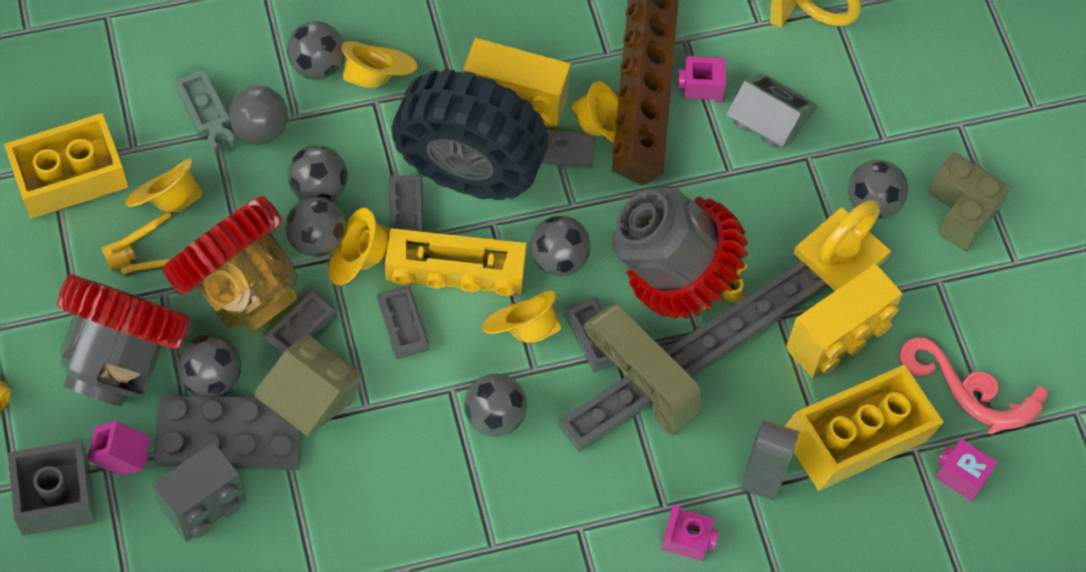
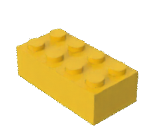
(862, 427)

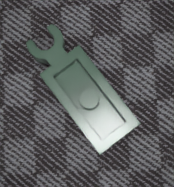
(204, 108)

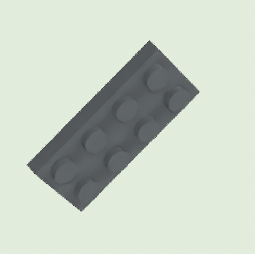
(240, 426)

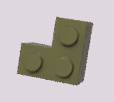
(971, 195)

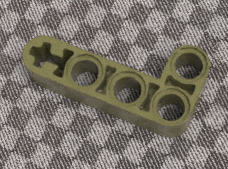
(651, 368)

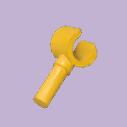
(735, 295)

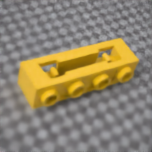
(455, 262)

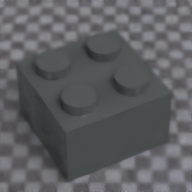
(51, 487)
(200, 492)

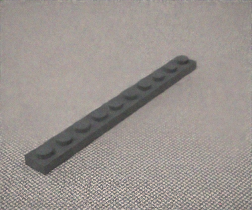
(696, 352)

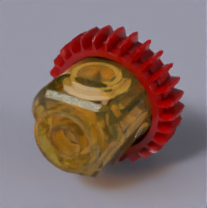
(238, 267)

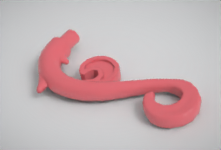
(999, 420)

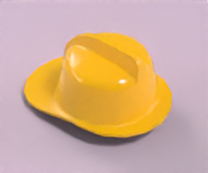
(374, 65)
(597, 111)
(169, 191)
(361, 248)
(526, 320)

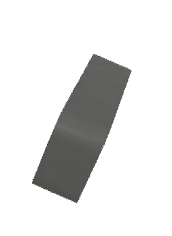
(769, 459)

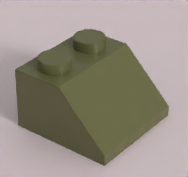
(308, 385)

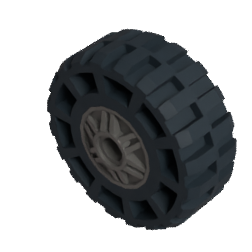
(470, 134)

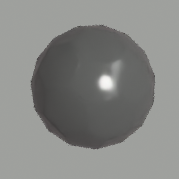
(258, 114)

